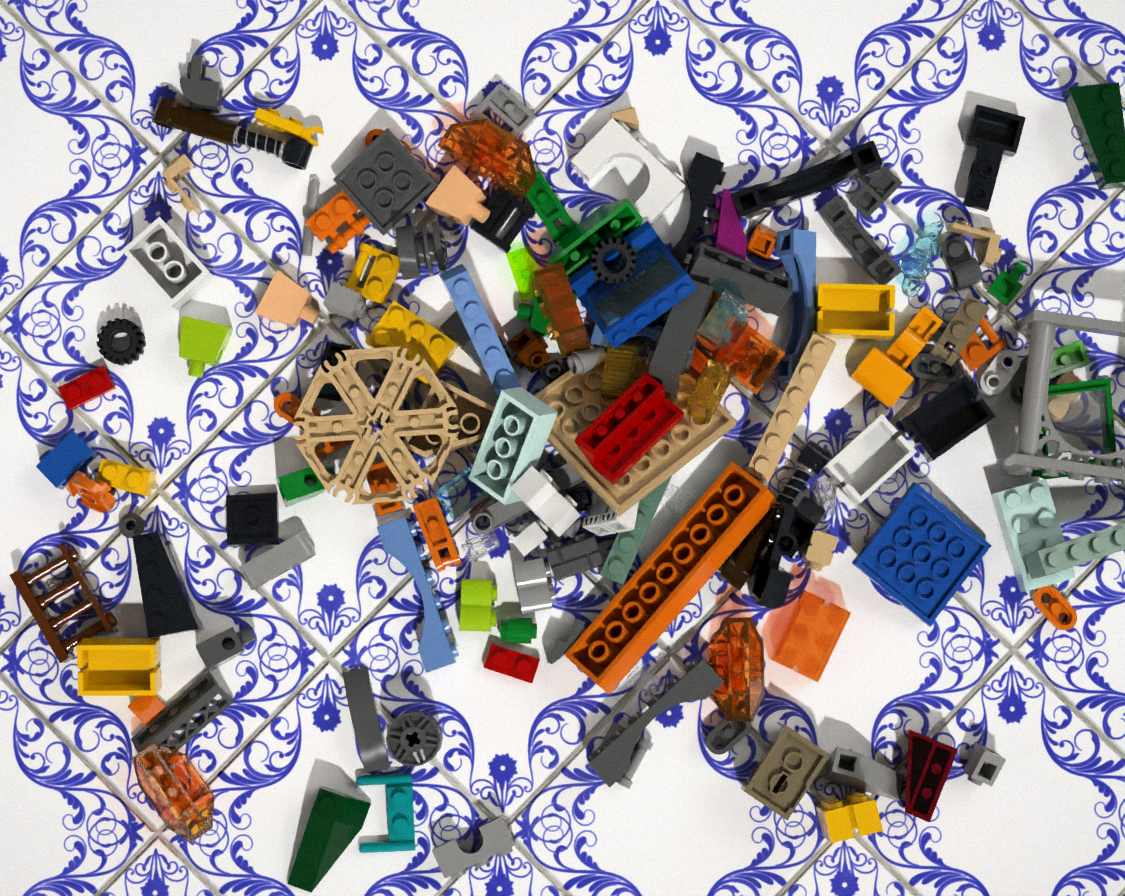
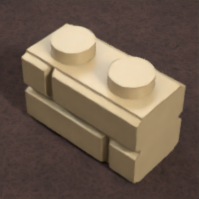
(818, 550)

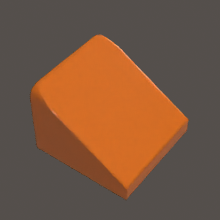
(762, 242)
(146, 707)

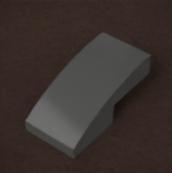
(876, 192)
(561, 647)

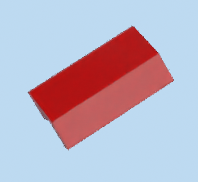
(629, 428)

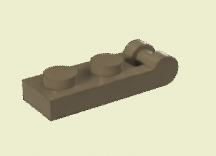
(960, 329)

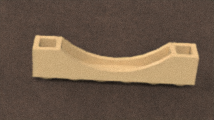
(791, 406)

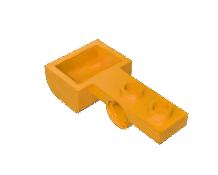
(885, 373)

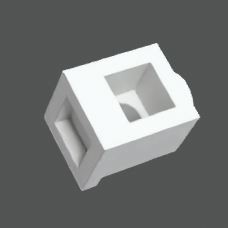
(529, 536)

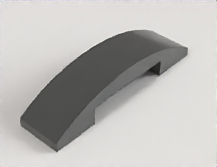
(858, 242)
(365, 720)

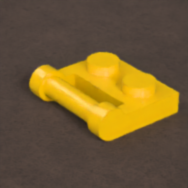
(381, 276)

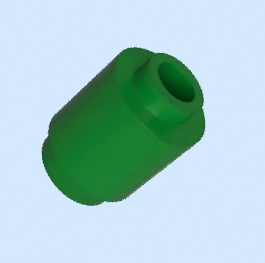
(518, 630)

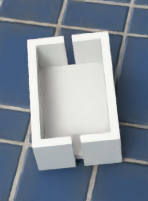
(869, 459)

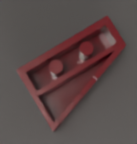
(926, 774)

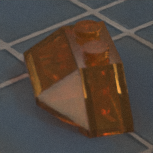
(491, 154)
(738, 659)
(175, 790)

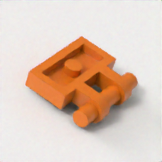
(332, 216)

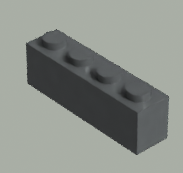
(744, 279)

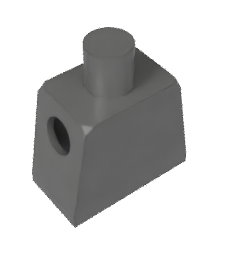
(215, 655)

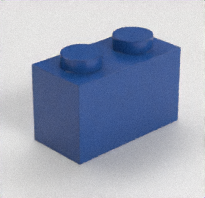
(66, 458)

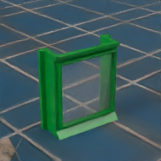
(1082, 418)

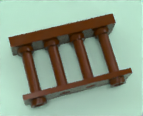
(38, 603)

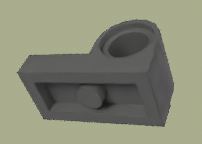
(960, 266)

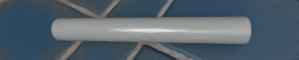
(311, 210)

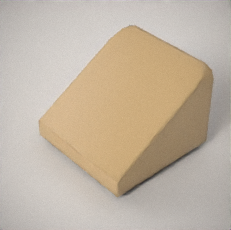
(627, 116)

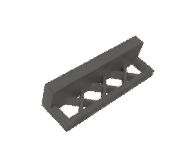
(178, 716)

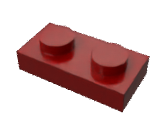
(86, 388)
(511, 663)

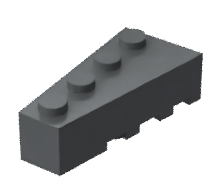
(678, 338)

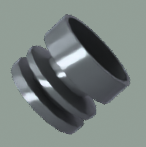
(421, 250)
(428, 732)

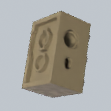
(785, 771)

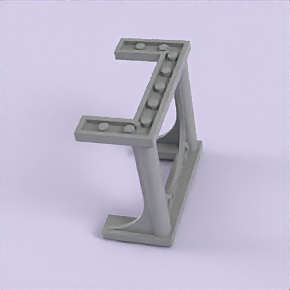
(1027, 450)

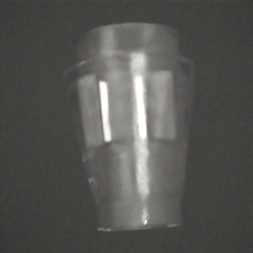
(825, 495)
(480, 546)

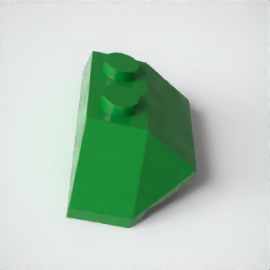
(608, 220)

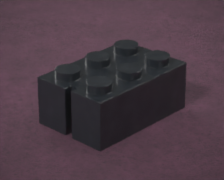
(947, 419)

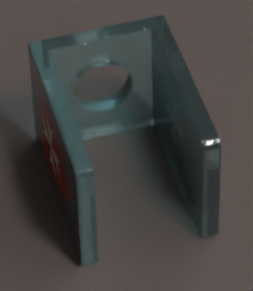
(450, 485)

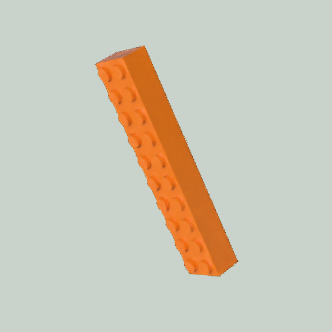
(671, 577)

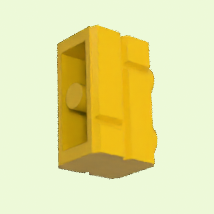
(126, 477)

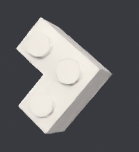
(542, 497)

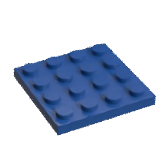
(921, 554)

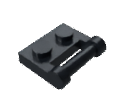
(501, 207)

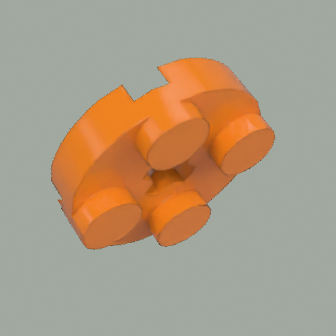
(94, 495)

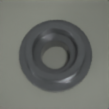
(139, 525)

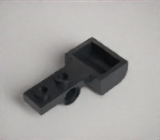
(994, 135)
(772, 580)

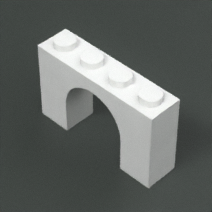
(614, 143)

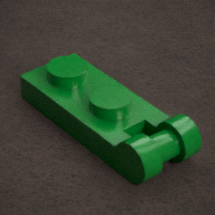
(548, 208)

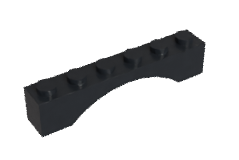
(823, 176)
(701, 182)

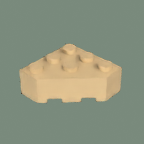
(472, 420)

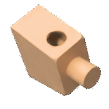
(458, 199)
(286, 302)

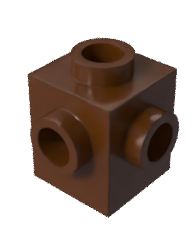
(529, 350)

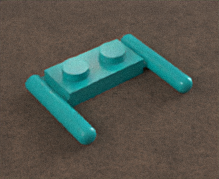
(400, 812)

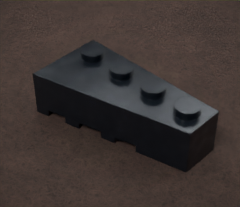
(163, 590)

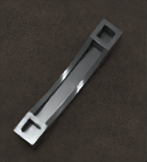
(615, 758)

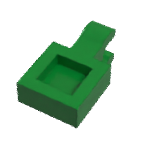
(1006, 285)

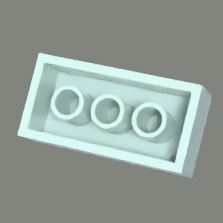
(512, 442)
(1028, 525)

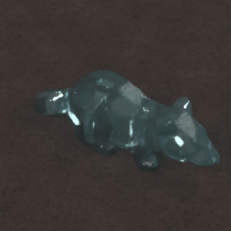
(916, 259)

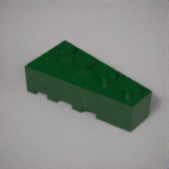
(1101, 129)

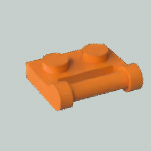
(975, 351)

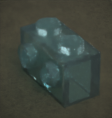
(722, 320)

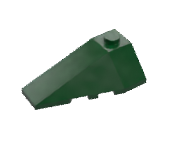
(329, 831)

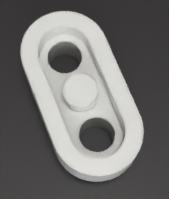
(999, 372)

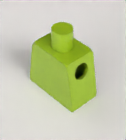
(202, 344)

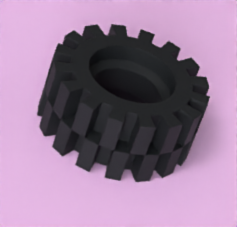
(617, 275)
(106, 337)

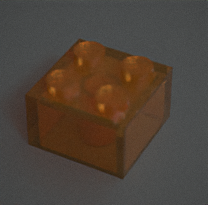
(749, 357)

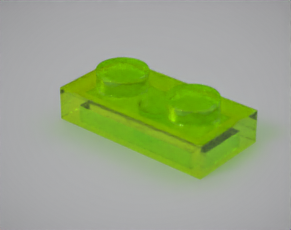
(522, 268)

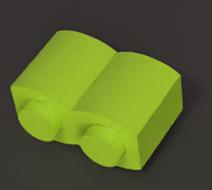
(476, 605)

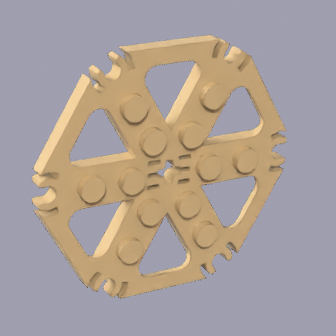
(352, 426)

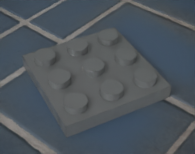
(386, 181)

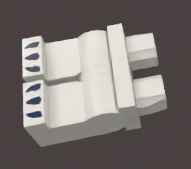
(605, 521)

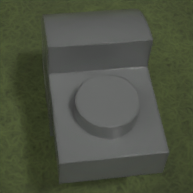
(200, 92)

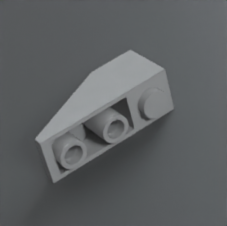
(863, 774)

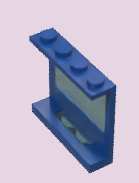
(633, 304)

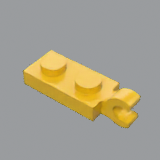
(291, 127)

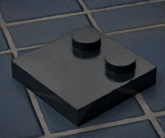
(252, 519)

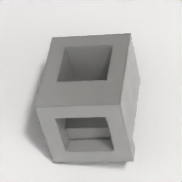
(984, 765)

